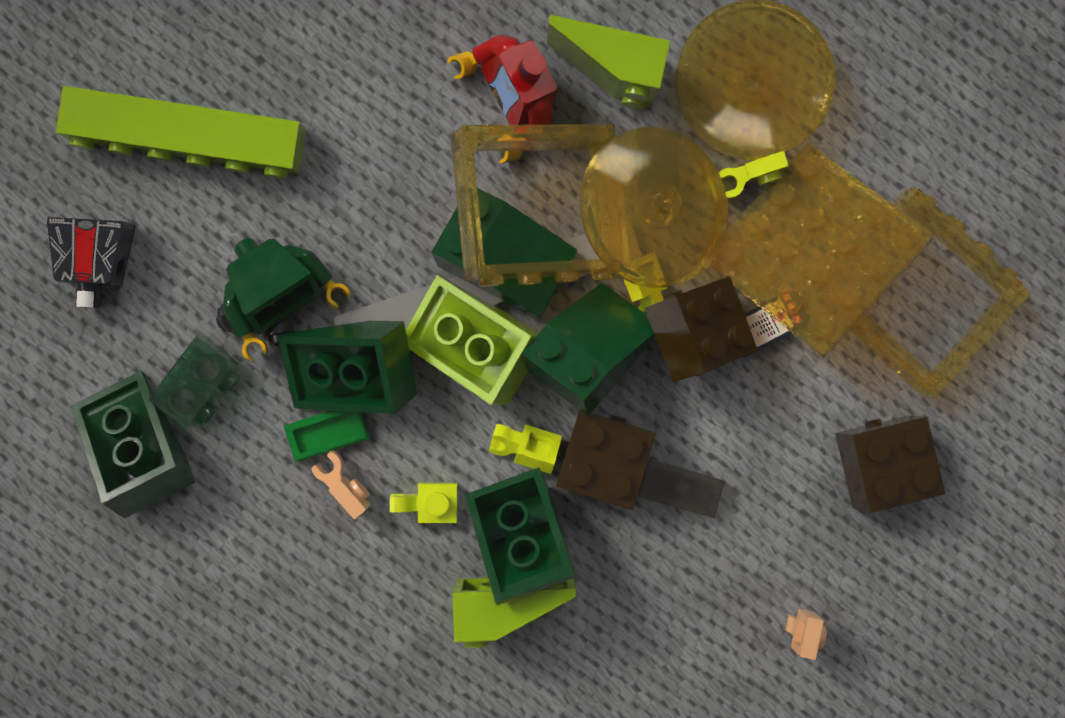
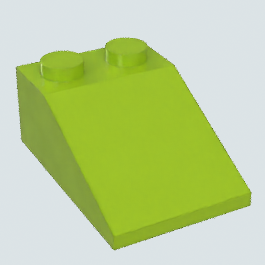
(617, 60)
(470, 341)
(481, 620)

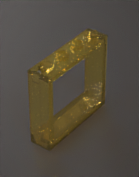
(517, 138)
(981, 261)

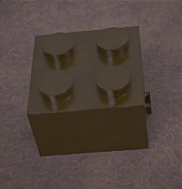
(701, 329)
(606, 459)
(890, 463)

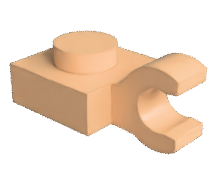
(348, 493)
(807, 632)

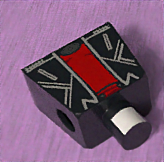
(89, 255)

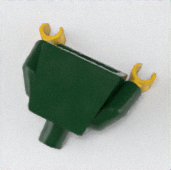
(270, 285)

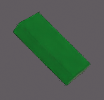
(325, 433)

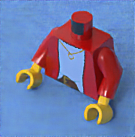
(517, 79)

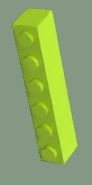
(180, 130)

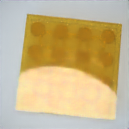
(818, 249)

